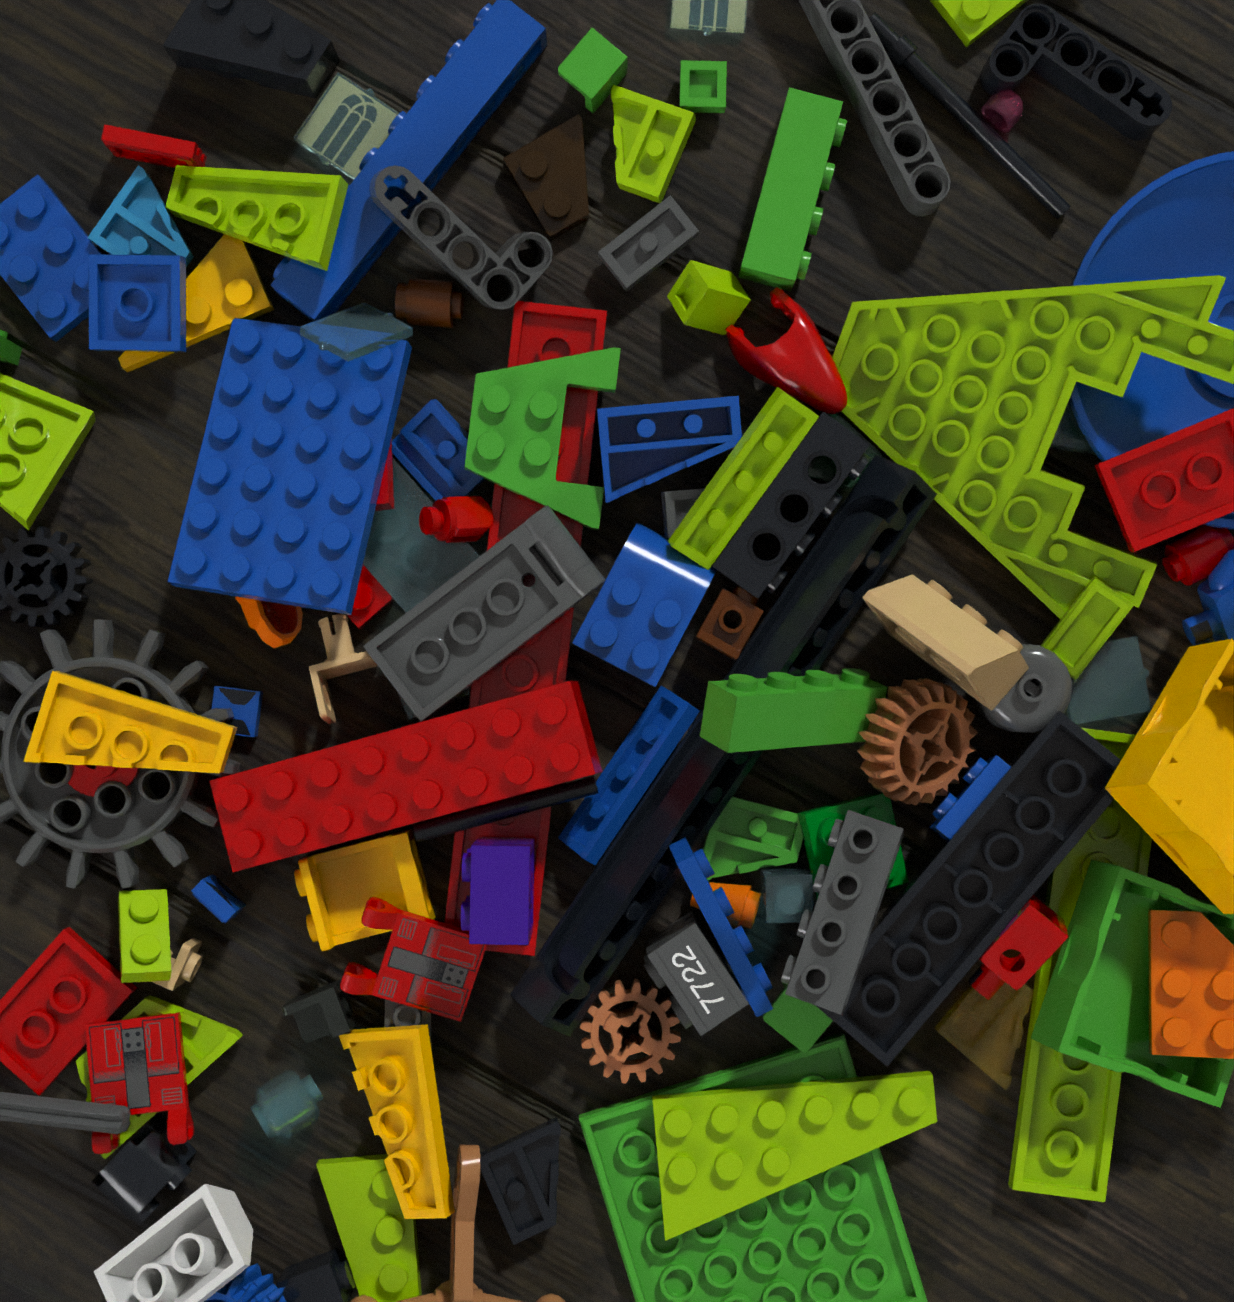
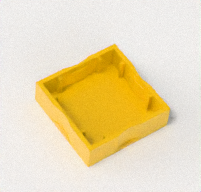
(1182, 771)

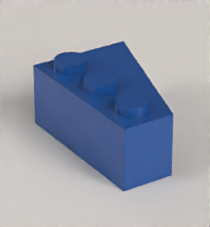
(661, 438)

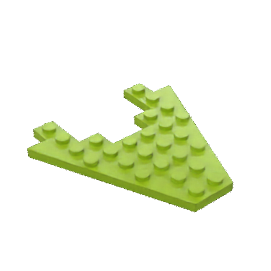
(977, 391)

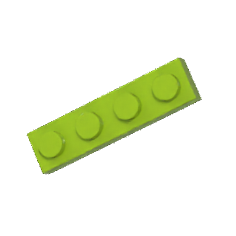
(743, 478)

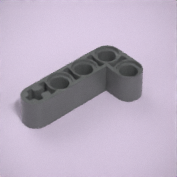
(453, 231)

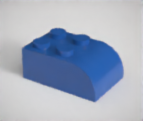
(644, 606)

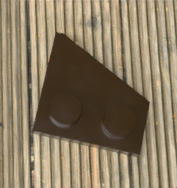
(553, 177)

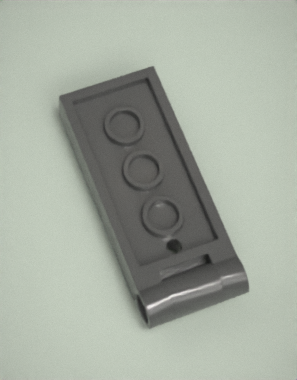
(484, 613)

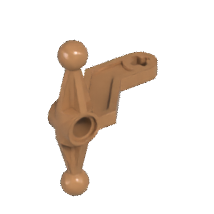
(460, 1284)

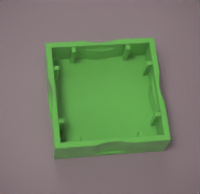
(1101, 984)

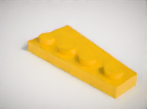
(113, 728)
(403, 1096)

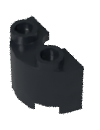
(143, 1170)

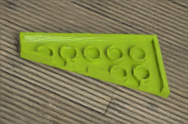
(36, 445)
(753, 1141)

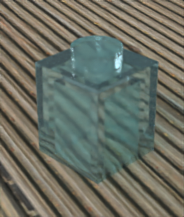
(785, 894)

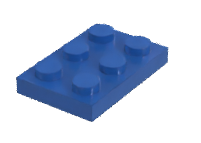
(45, 257)

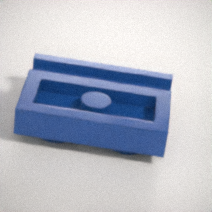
(435, 452)
(980, 781)

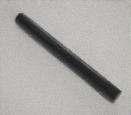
(505, 809)

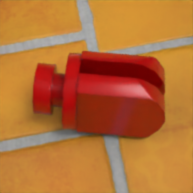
(457, 519)

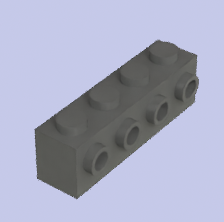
(844, 912)

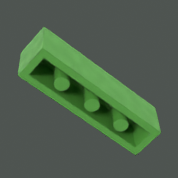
(791, 190)
(789, 710)

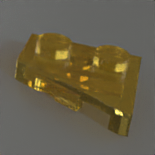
(988, 1028)

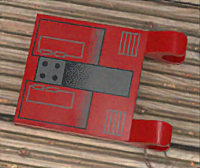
(423, 965)
(142, 1068)

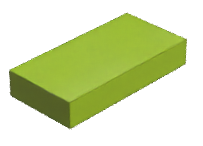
(1087, 625)

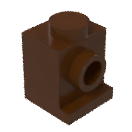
(720, 637)

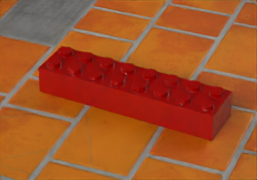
(406, 775)

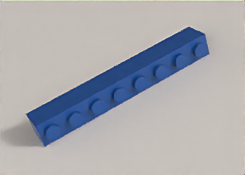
(424, 141)

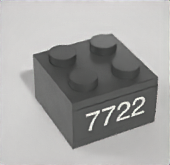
(695, 973)

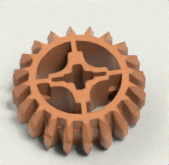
(917, 741)

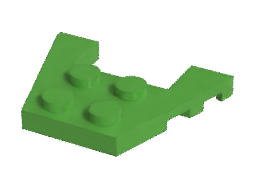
(520, 425)

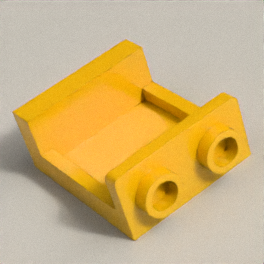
(346, 877)

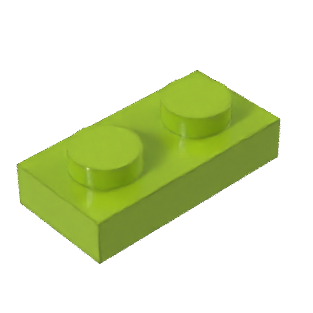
(144, 936)

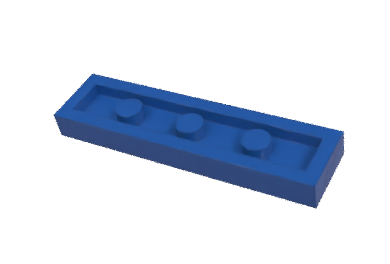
(628, 775)
(715, 909)

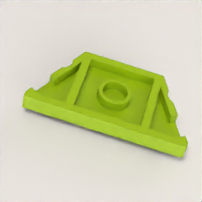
(202, 1042)

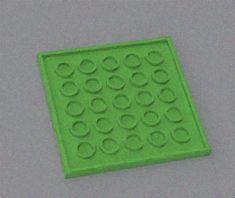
(807, 1243)

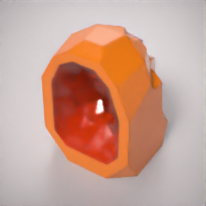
(273, 622)

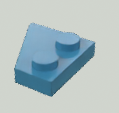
(139, 222)

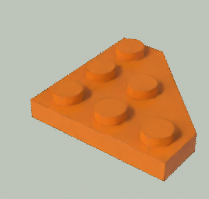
(1189, 986)

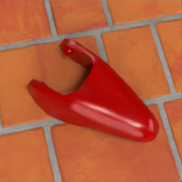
(796, 361)

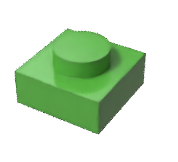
(703, 86)

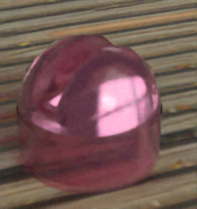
(1003, 110)

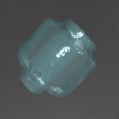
(287, 1105)

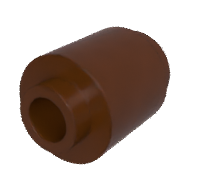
(429, 303)

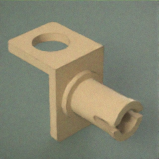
(340, 661)

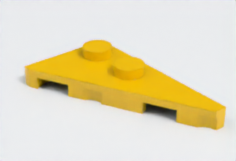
(216, 292)

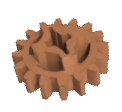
(647, 1042)

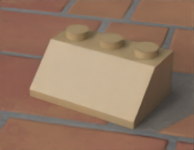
(949, 637)

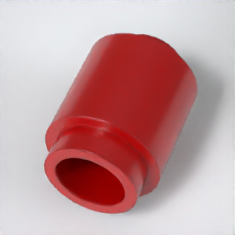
(1196, 554)

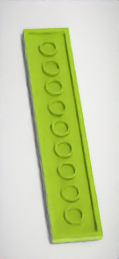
(1066, 1102)

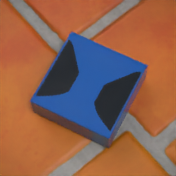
(245, 707)
(218, 898)

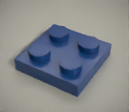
(137, 303)

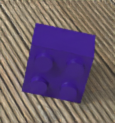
(500, 891)

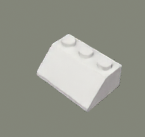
(183, 1253)

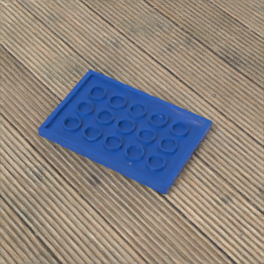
(289, 469)

